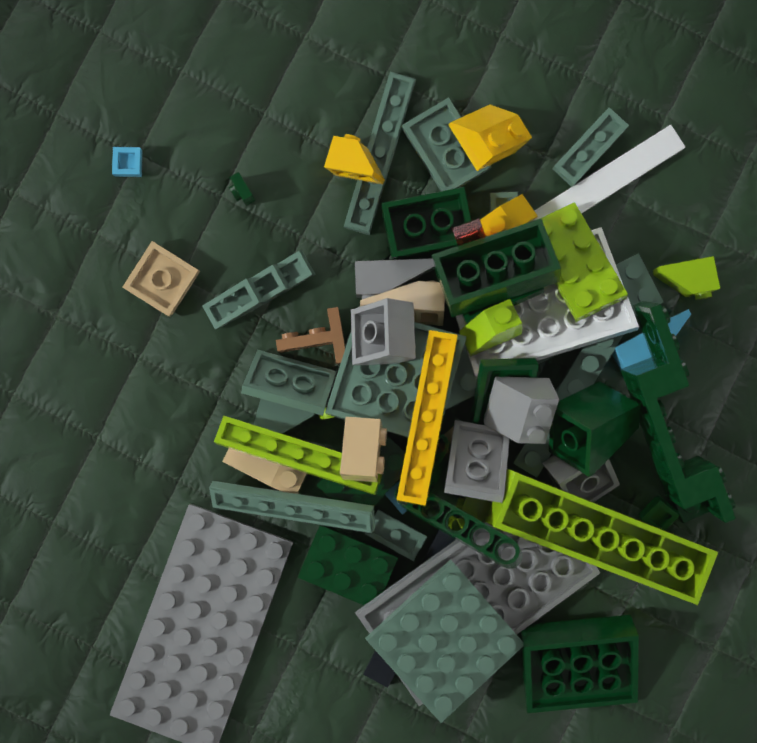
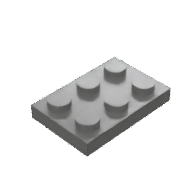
(477, 462)

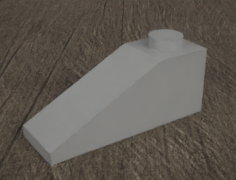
(386, 275)

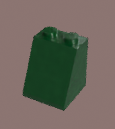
(592, 426)

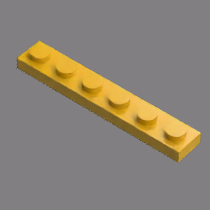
(427, 418)

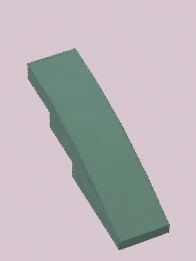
(258, 290)

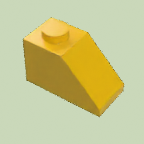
(352, 160)
(508, 215)

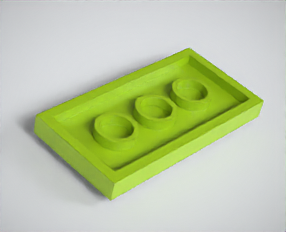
(586, 274)

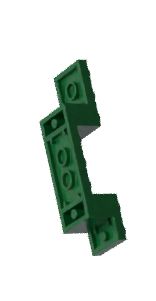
(682, 481)

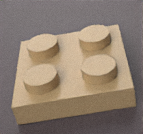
(161, 279)

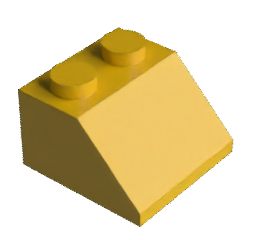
(490, 135)

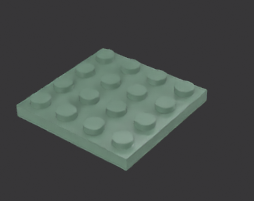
(385, 389)
(445, 641)

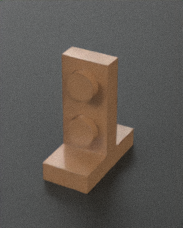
(317, 337)

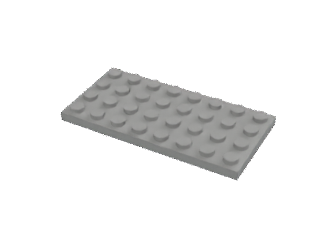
(515, 593)
(201, 627)

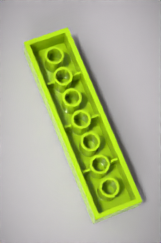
(602, 537)

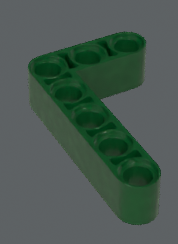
(449, 513)

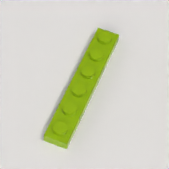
(287, 452)

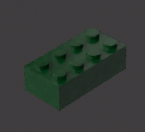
(497, 267)

